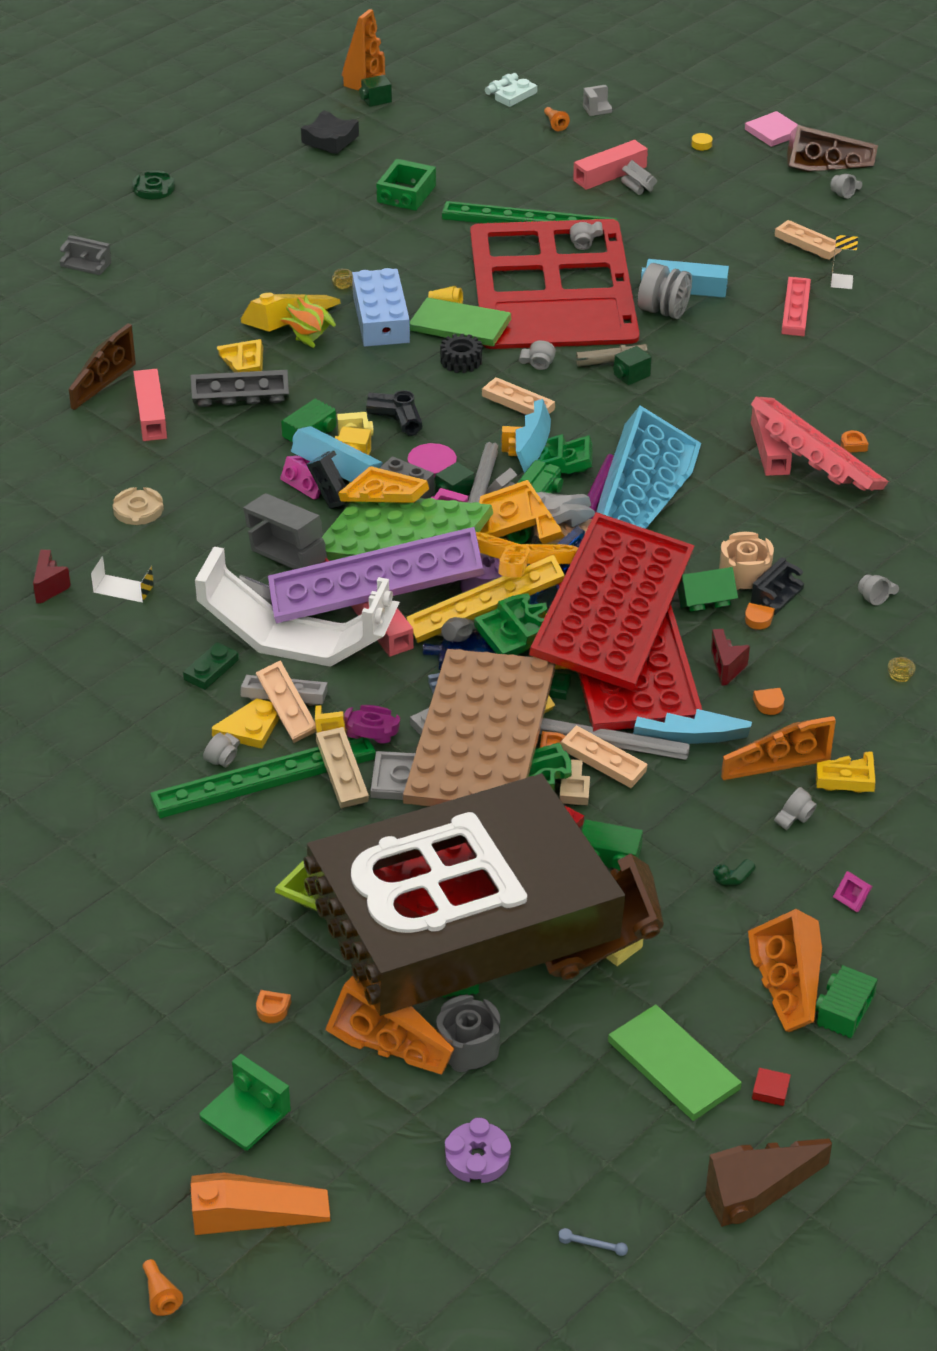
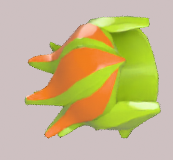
(308, 321)

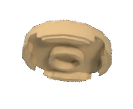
(138, 506)

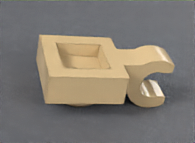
(575, 788)

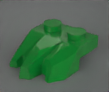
(570, 455)
(512, 625)
(552, 763)

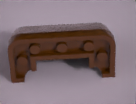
(640, 919)

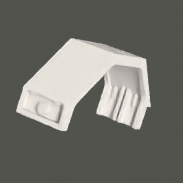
(296, 639)

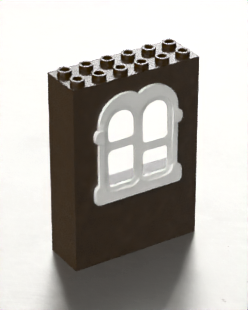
(547, 903)

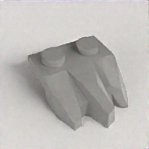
(568, 508)

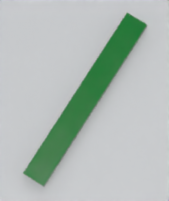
(496, 214)
(250, 779)

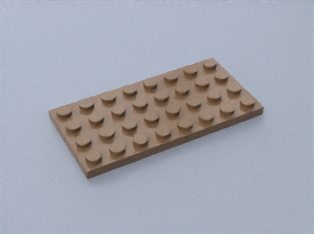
(479, 725)

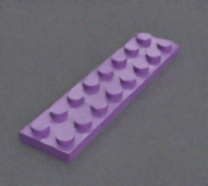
(353, 578)

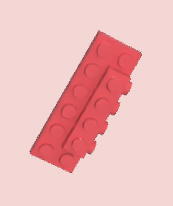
(815, 446)

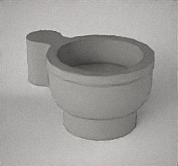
(845, 185)
(584, 233)
(539, 355)
(876, 588)
(221, 749)
(798, 807)

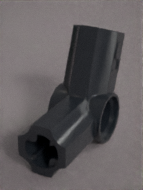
(399, 405)

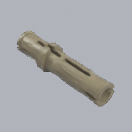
(602, 356)

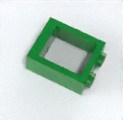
(409, 173)

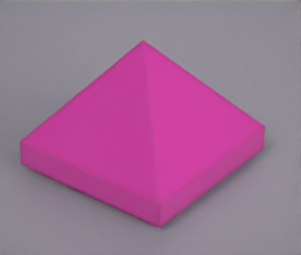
(852, 891)

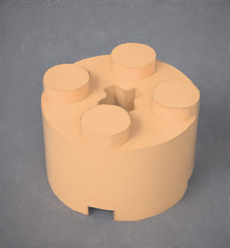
(747, 556)

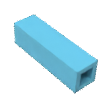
(706, 278)
(350, 462)

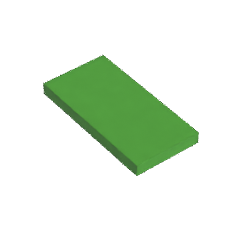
(450, 318)
(674, 1062)

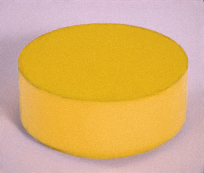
(701, 141)

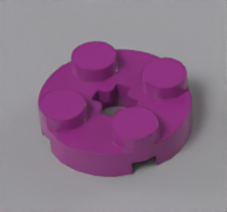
(371, 722)

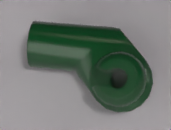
(733, 877)

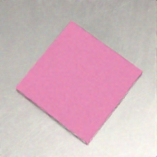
(771, 128)

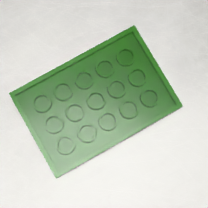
(386, 524)

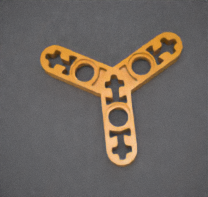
(516, 556)

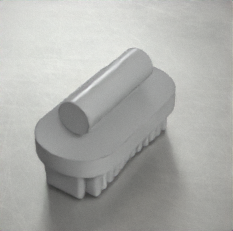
(638, 178)

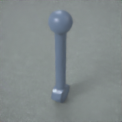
(566, 1236)

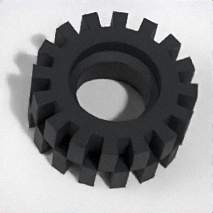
(461, 353)

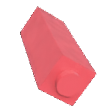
(608, 164)
(150, 405)
(774, 455)
(398, 634)

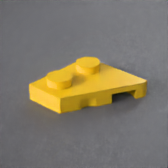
(243, 356)
(250, 723)
(847, 774)

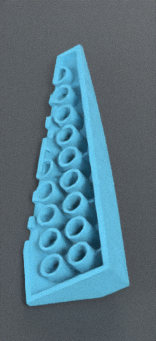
(646, 468)

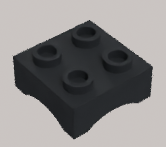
(330, 132)

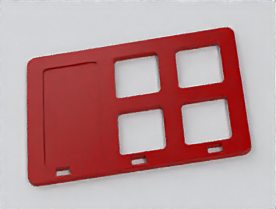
(556, 313)

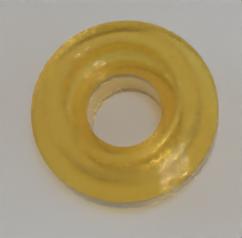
(342, 278)
(901, 669)

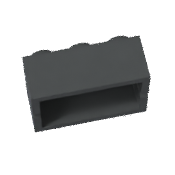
(287, 532)

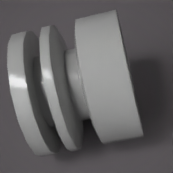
(664, 290)

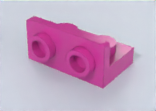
(298, 476)

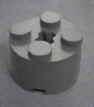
(471, 1030)

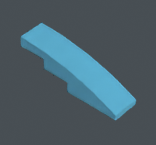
(533, 437)
(704, 728)

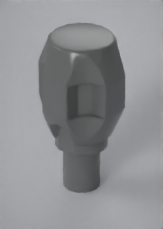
(458, 629)

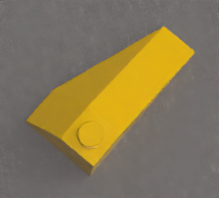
(270, 308)

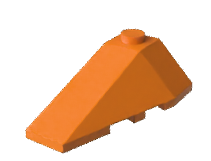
(364, 55)
(787, 748)
(789, 961)
(396, 1033)
(245, 1203)

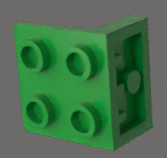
(248, 1105)

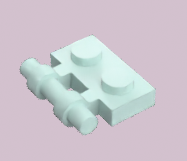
(510, 91)

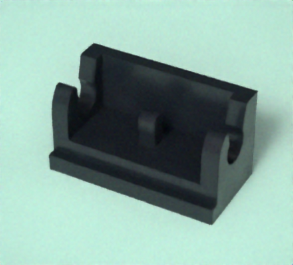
(327, 478)
(777, 585)

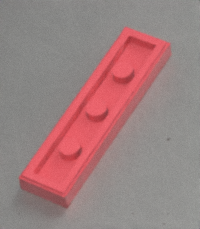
(796, 306)

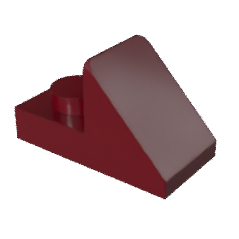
(49, 578)
(727, 658)

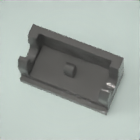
(85, 255)

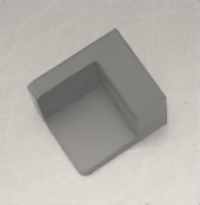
(596, 101)

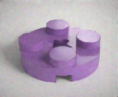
(472, 1136)

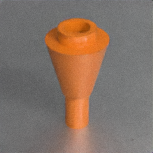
(558, 119)
(163, 1295)

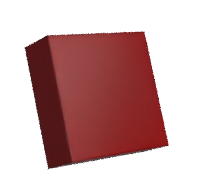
(771, 1086)

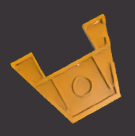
(517, 509)

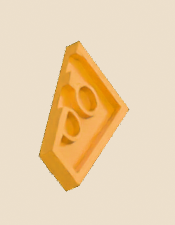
(383, 486)

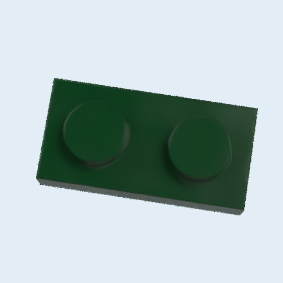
(210, 666)

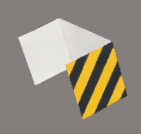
(848, 243)
(120, 587)

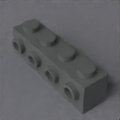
(239, 387)

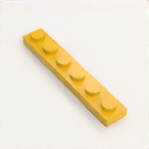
(485, 597)

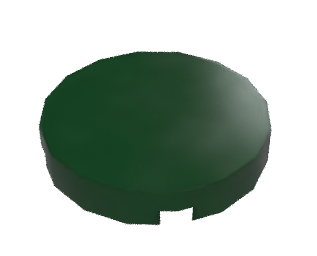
(153, 185)

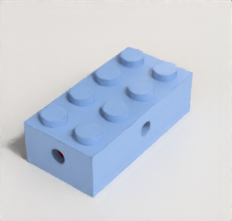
(380, 307)

